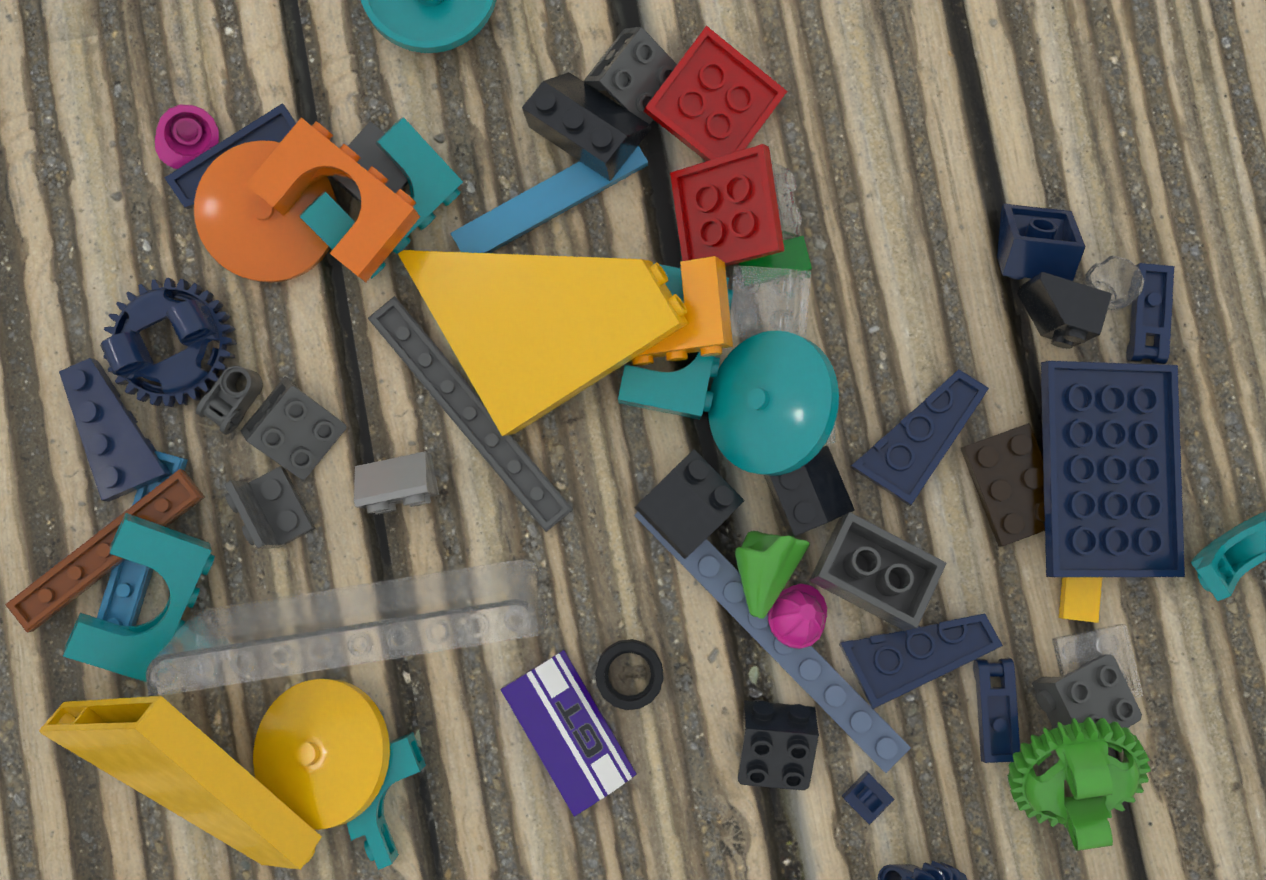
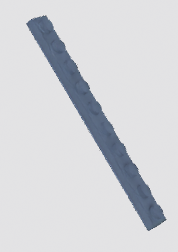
(803, 664)

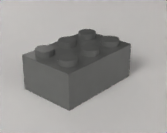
(878, 572)

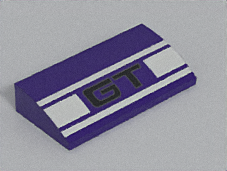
(568, 732)

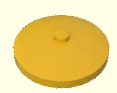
(323, 751)

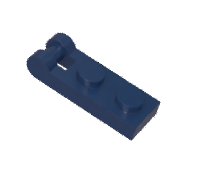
(1152, 315)
(997, 710)

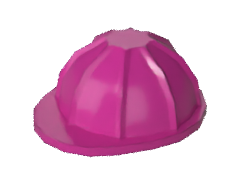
(184, 134)
(798, 616)

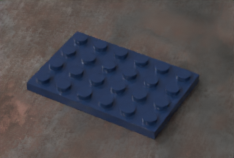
(1112, 470)

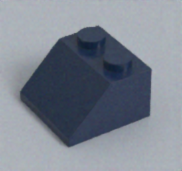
(1038, 242)

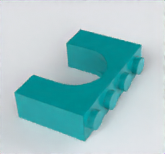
(428, 180)
(674, 392)
(132, 648)

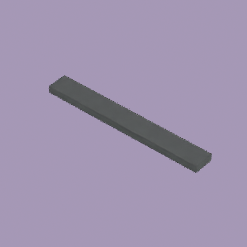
(470, 414)

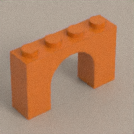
(310, 155)

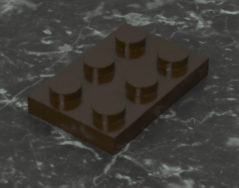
(1009, 483)

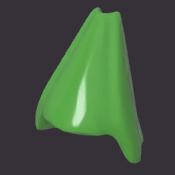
(766, 567)

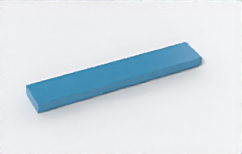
(539, 205)
(129, 579)

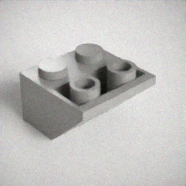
(395, 481)

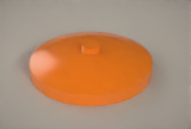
(248, 232)

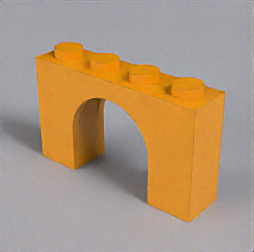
(707, 315)

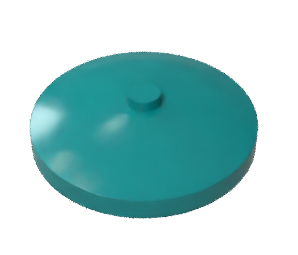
(428, 24)
(773, 403)

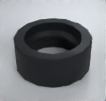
(633, 701)

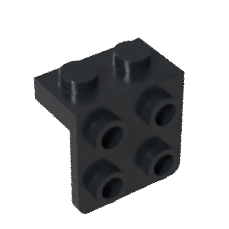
(778, 745)

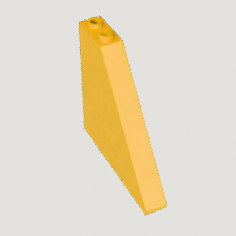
(542, 324)
(185, 771)

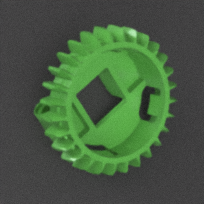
(1092, 775)

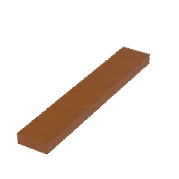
(92, 559)

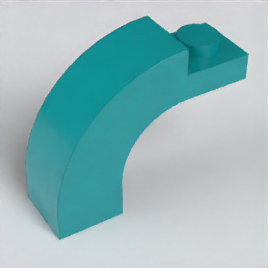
(1231, 556)
(403, 762)

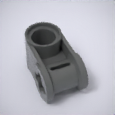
(225, 403)

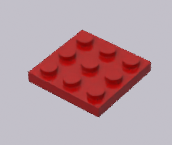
(714, 98)
(728, 207)

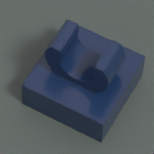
(868, 797)

